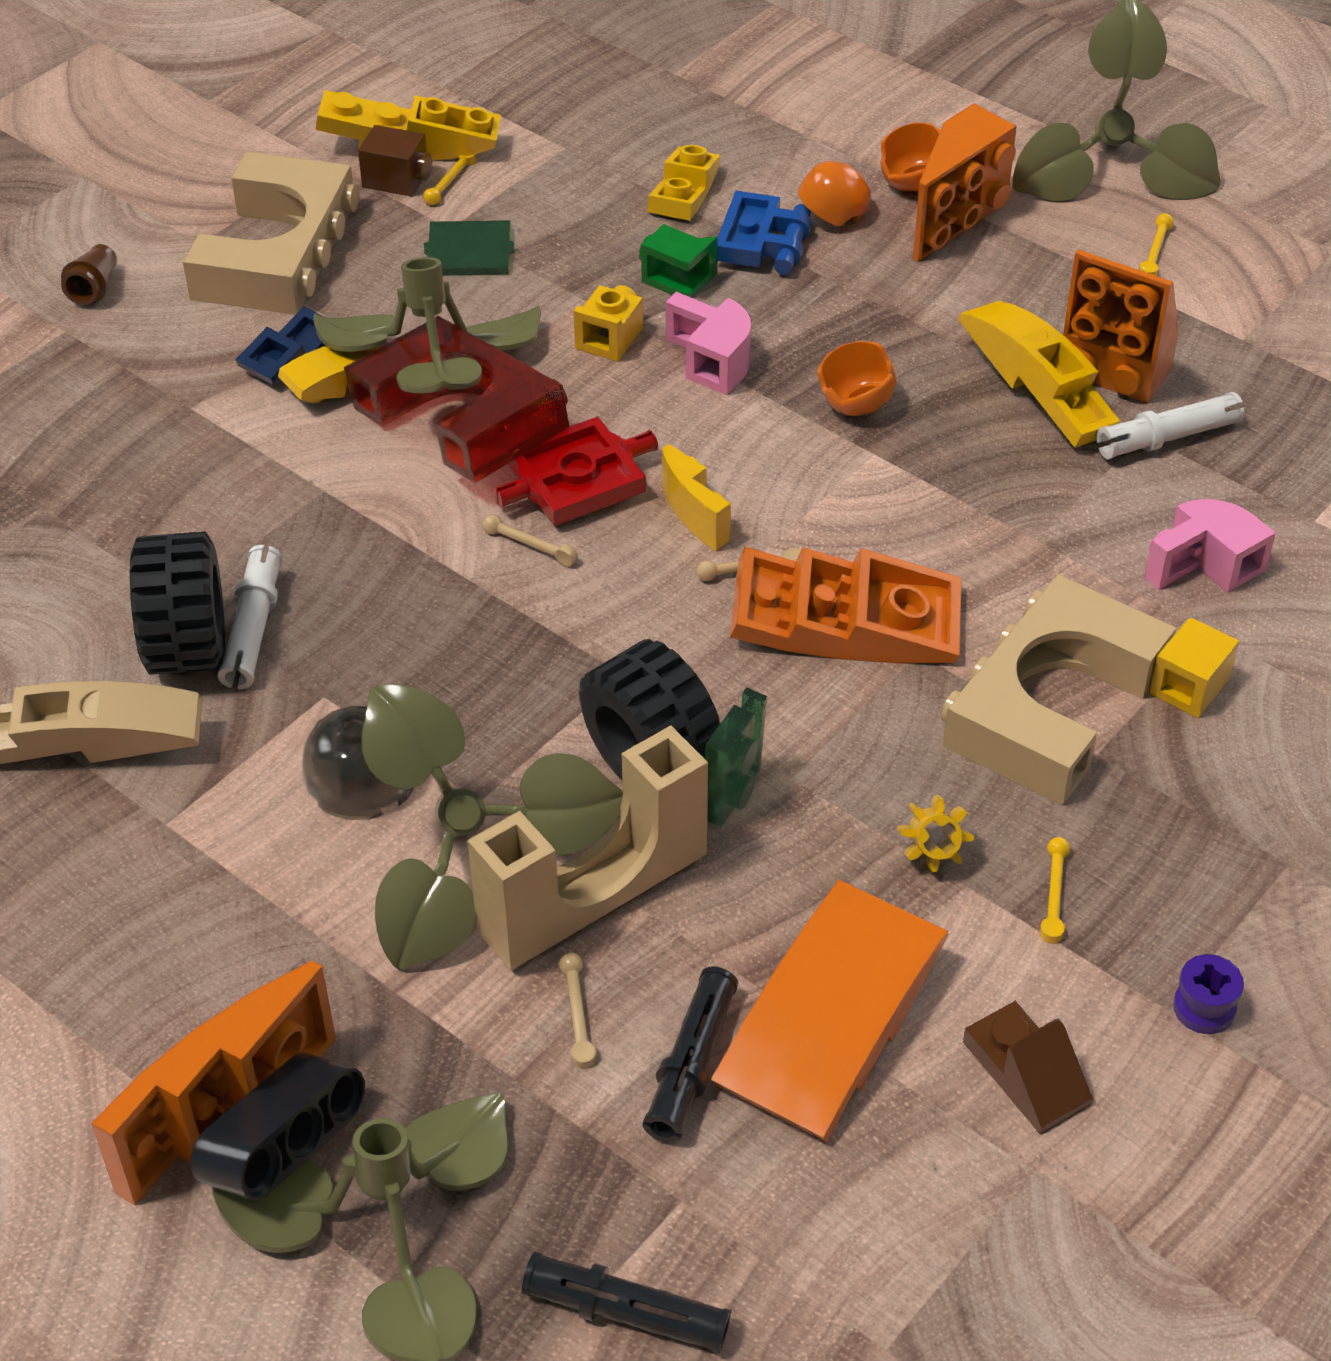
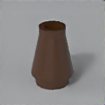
(88, 276)

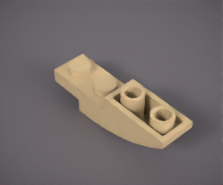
(99, 719)

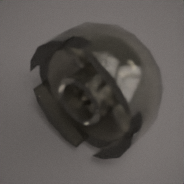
(337, 770)

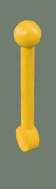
(433, 195)
(1163, 223)
(1052, 927)

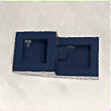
(275, 349)

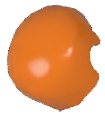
(907, 154)
(835, 192)
(857, 378)

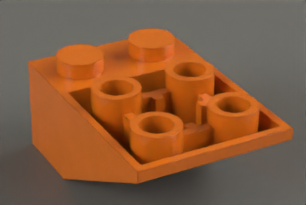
(963, 177)
(1122, 324)

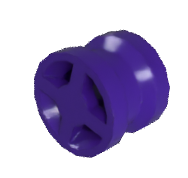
(1193, 1000)

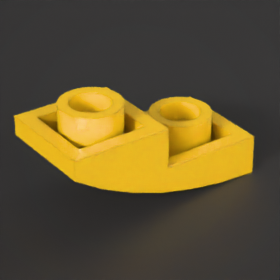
(684, 183)
(319, 373)
(697, 507)

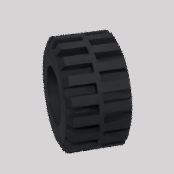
(177, 603)
(641, 696)

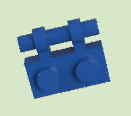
(748, 231)

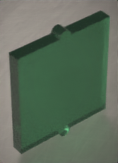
(471, 246)

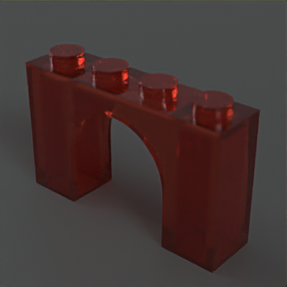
(508, 419)

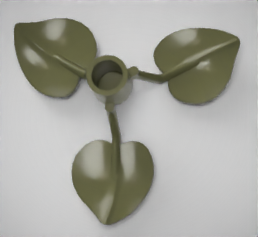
(1179, 167)
(425, 294)
(404, 741)
(459, 1149)

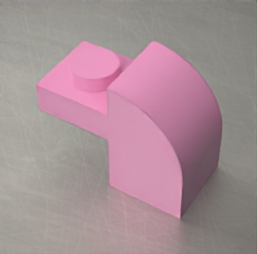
(714, 340)
(1212, 537)

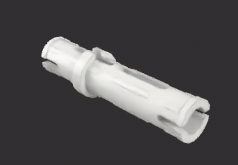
(1151, 430)
(254, 600)

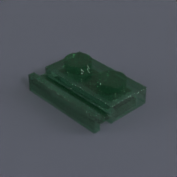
(733, 755)

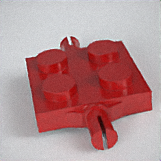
(578, 471)

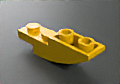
(447, 127)
(1044, 360)

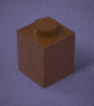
(394, 160)

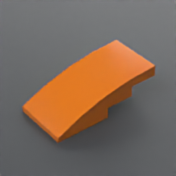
(846, 608)
(830, 1009)
(208, 1074)

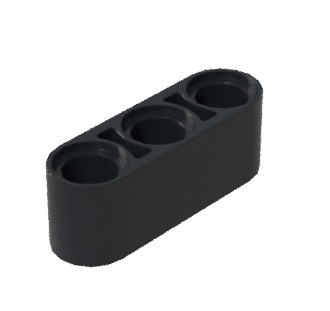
(277, 1126)

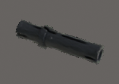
(670, 1108)
(548, 1280)

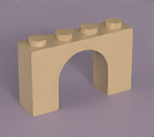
(283, 269)
(1060, 629)
(533, 904)

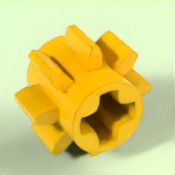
(951, 830)

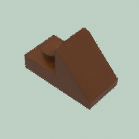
(1030, 1065)

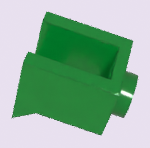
(678, 261)

